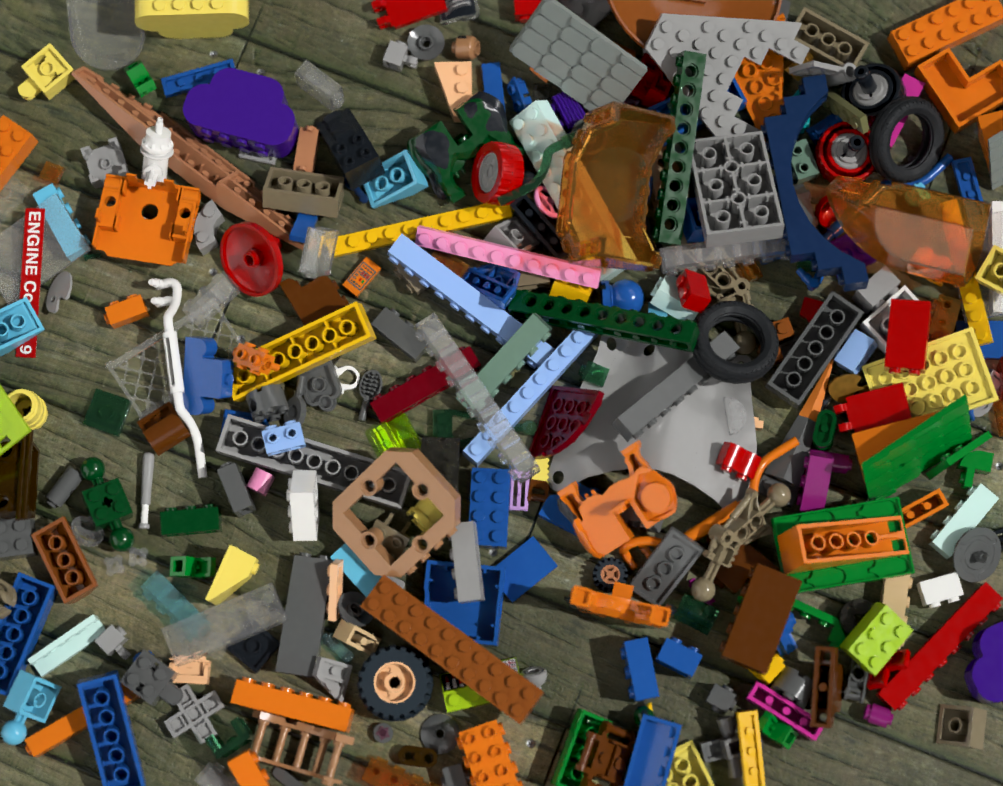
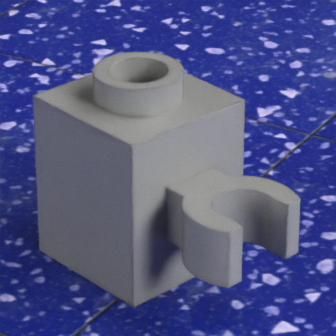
(397, 56)
(113, 640)

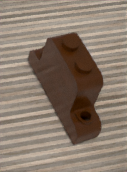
(314, 299)
(826, 687)

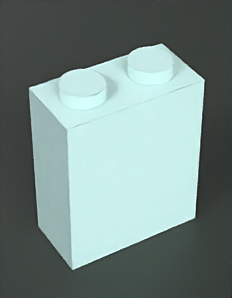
(667, 299)

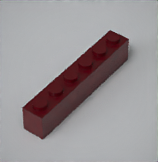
(416, 390)

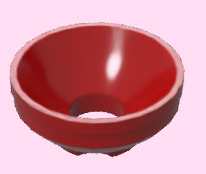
(825, 216)

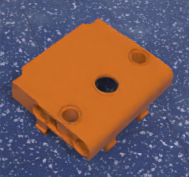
(128, 235)

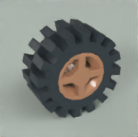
(614, 568)

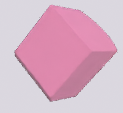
(260, 481)

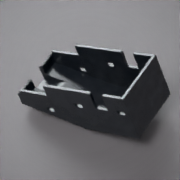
(350, 148)

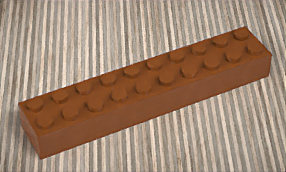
(452, 649)

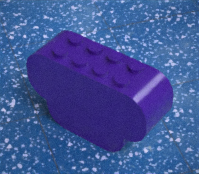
(243, 113)
(985, 672)

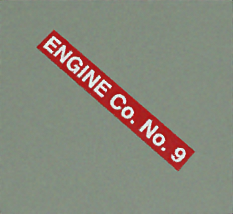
(31, 269)

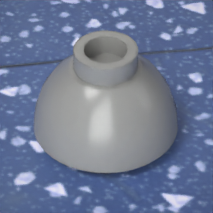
(535, 675)

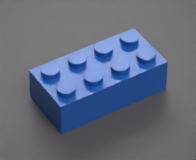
(490, 506)

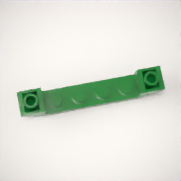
(806, 611)

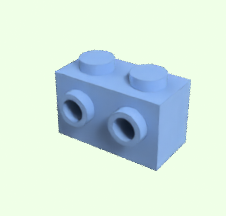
(855, 352)
(283, 438)

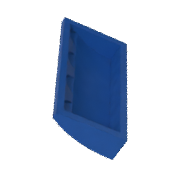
(653, 752)

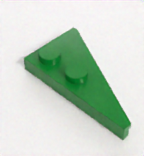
(959, 452)

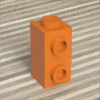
(126, 311)

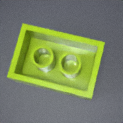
(876, 638)

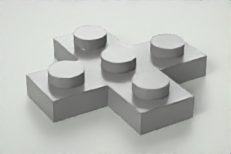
(195, 714)

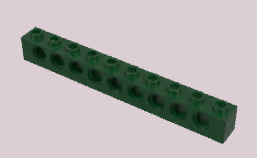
(696, 63)
(592, 323)

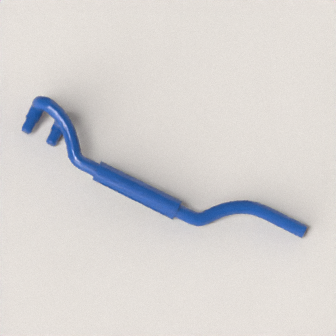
(836, 230)

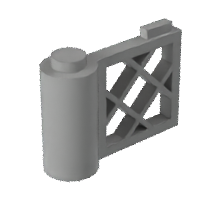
(834, 74)

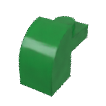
(140, 78)
(972, 463)
(192, 567)
(777, 730)

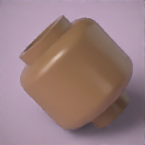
(466, 47)

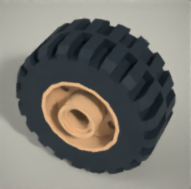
(376, 680)

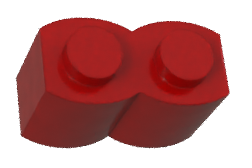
(738, 460)

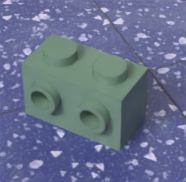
(803, 163)

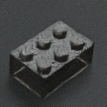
(445, 457)

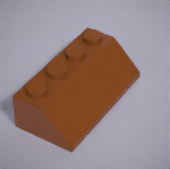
(65, 561)

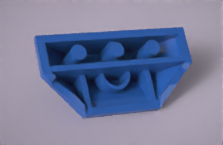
(494, 282)

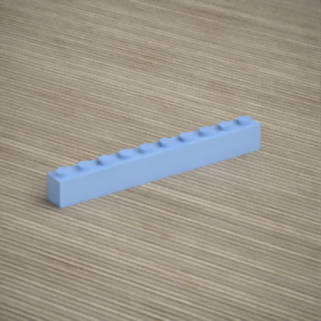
(461, 295)
(533, 390)

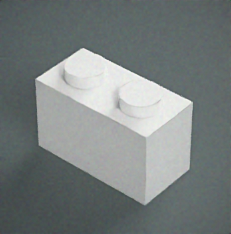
(940, 589)

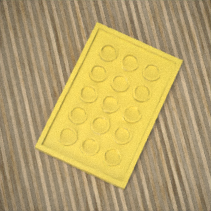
(952, 369)

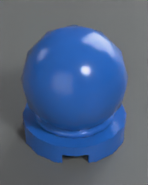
(622, 294)

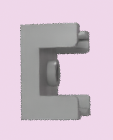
(105, 161)

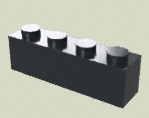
(538, 226)

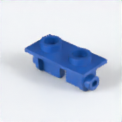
(517, 89)
(819, 128)

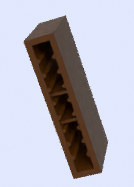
(759, 618)

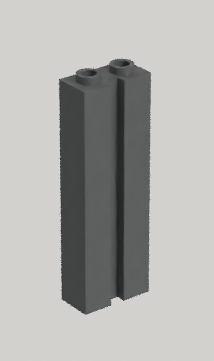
(306, 615)

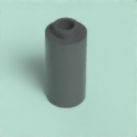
(64, 487)

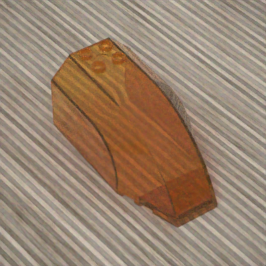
(912, 227)

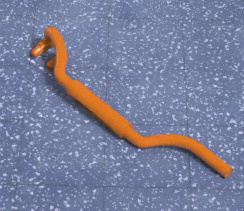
(720, 517)

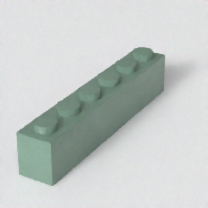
(513, 353)

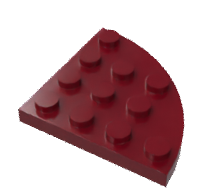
(564, 419)

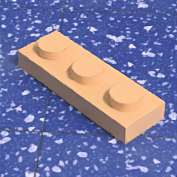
(334, 588)

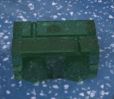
(696, 614)

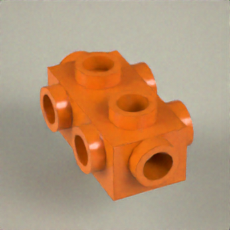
(256, 359)

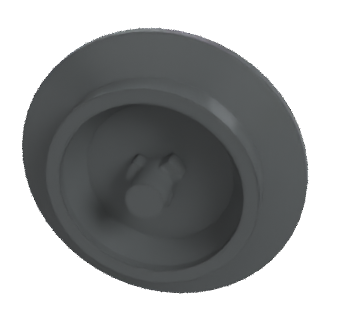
(977, 554)

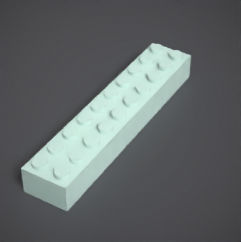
(536, 130)

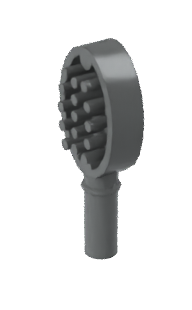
(369, 387)
(297, 404)

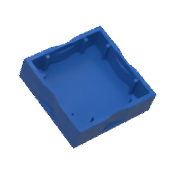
(475, 619)

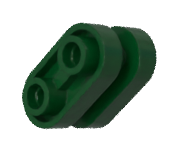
(824, 430)

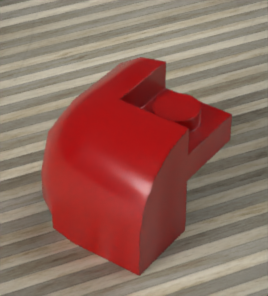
(653, 85)

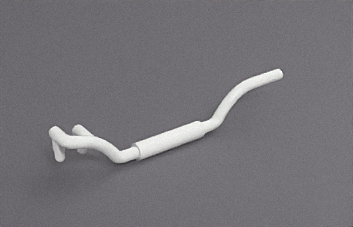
(174, 364)

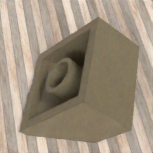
(961, 726)

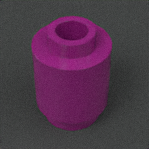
(878, 715)

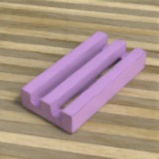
(518, 507)

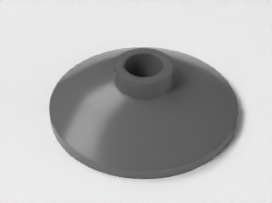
(424, 34)
(350, 609)
(447, 725)

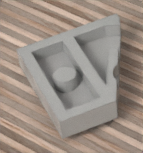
(332, 676)

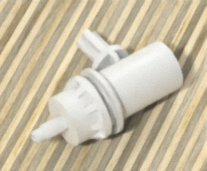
(157, 150)

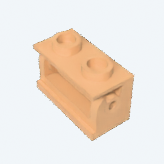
(194, 672)

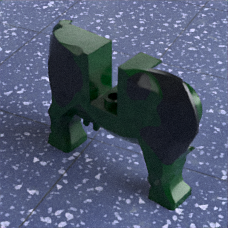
(443, 156)

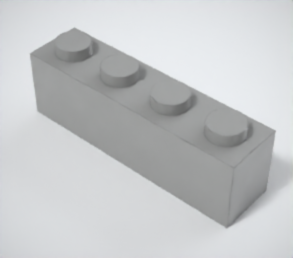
(467, 564)

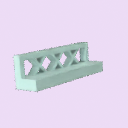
(67, 645)

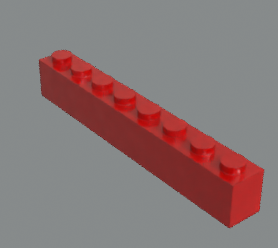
(939, 646)

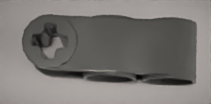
(855, 685)

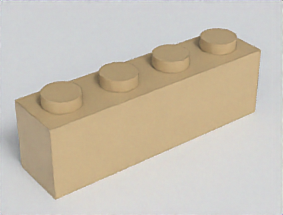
(894, 595)

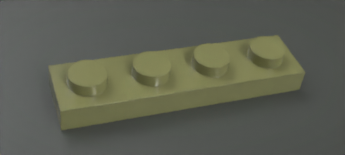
(846, 111)

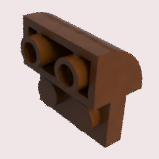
(163, 428)

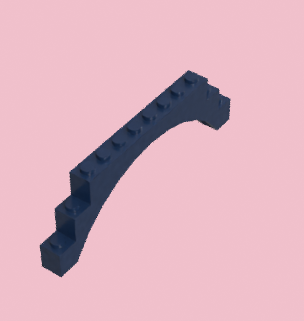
(801, 237)

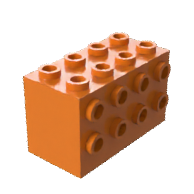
(488, 755)

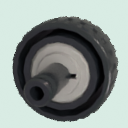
(873, 89)

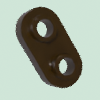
(418, 755)

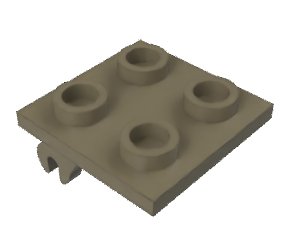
(393, 541)

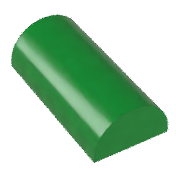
(564, 772)

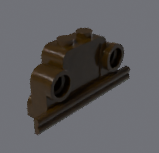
(19, 480)

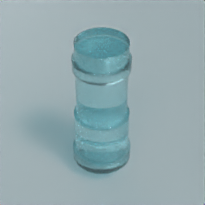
(337, 647)

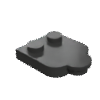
(322, 386)

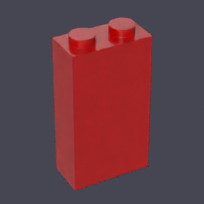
(908, 336)

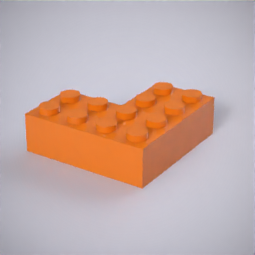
(957, 94)

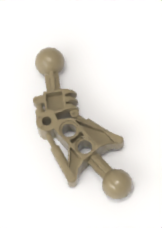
(743, 338)
(743, 527)

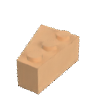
(455, 83)

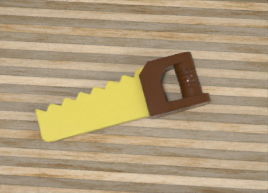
(540, 481)

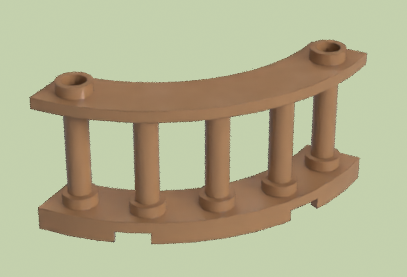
(306, 731)

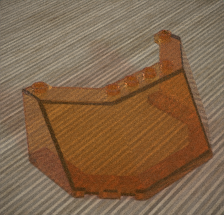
(608, 187)

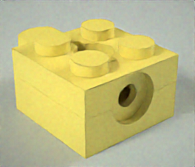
(40, 72)

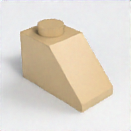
(356, 637)

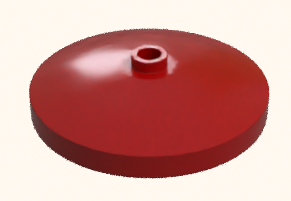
(251, 258)

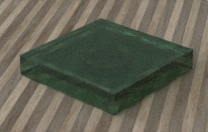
(107, 412)

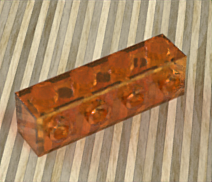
(943, 316)
(381, 774)

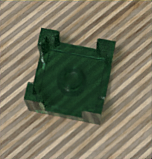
(232, 744)

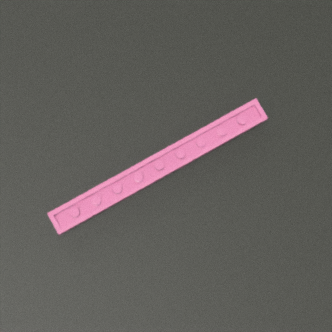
(507, 256)

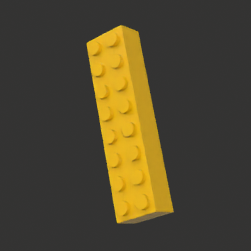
(308, 348)

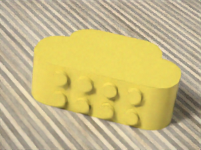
(192, 17)

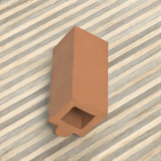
(307, 149)

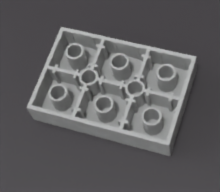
(735, 190)

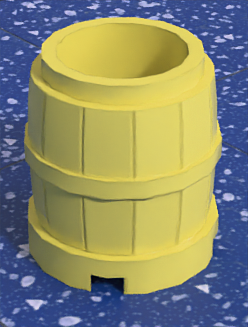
(23, 400)
(425, 514)

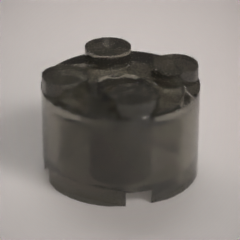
(851, 609)

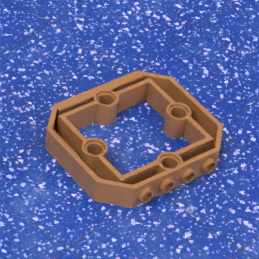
(356, 534)

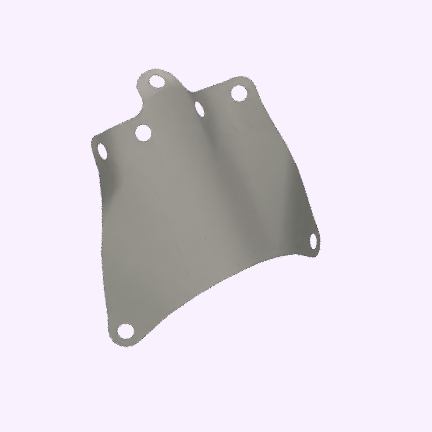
(679, 443)

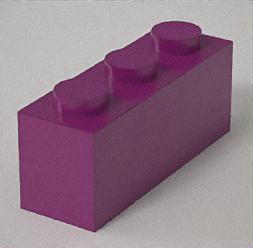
(815, 481)

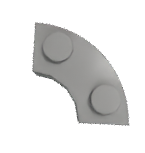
(207, 226)

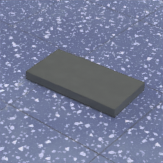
(665, 567)

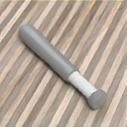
(146, 487)

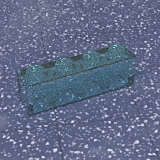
(168, 598)

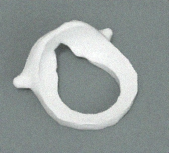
(339, 371)

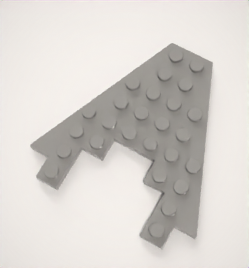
(726, 45)

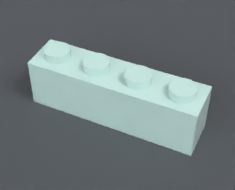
(966, 517)

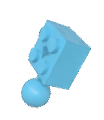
(29, 698)

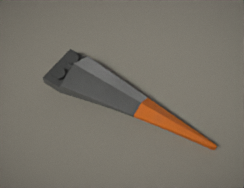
(789, 466)

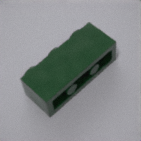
(190, 521)

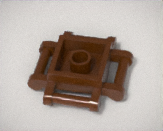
(604, 756)

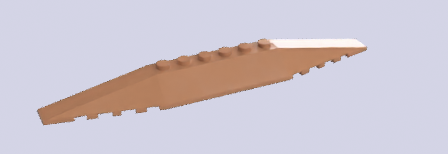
(191, 158)

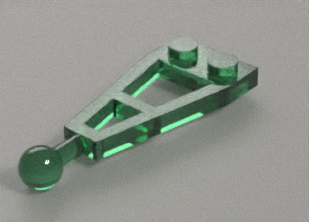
(444, 424)

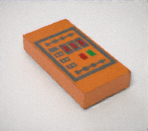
(361, 276)

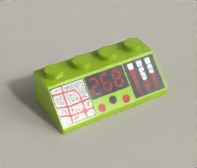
(460, 696)

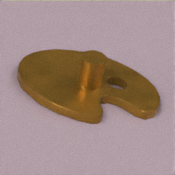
(845, 386)

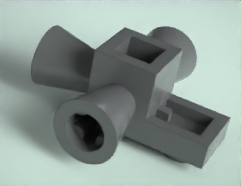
(725, 747)

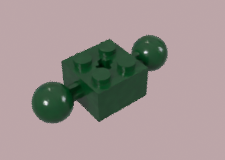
(121, 538)

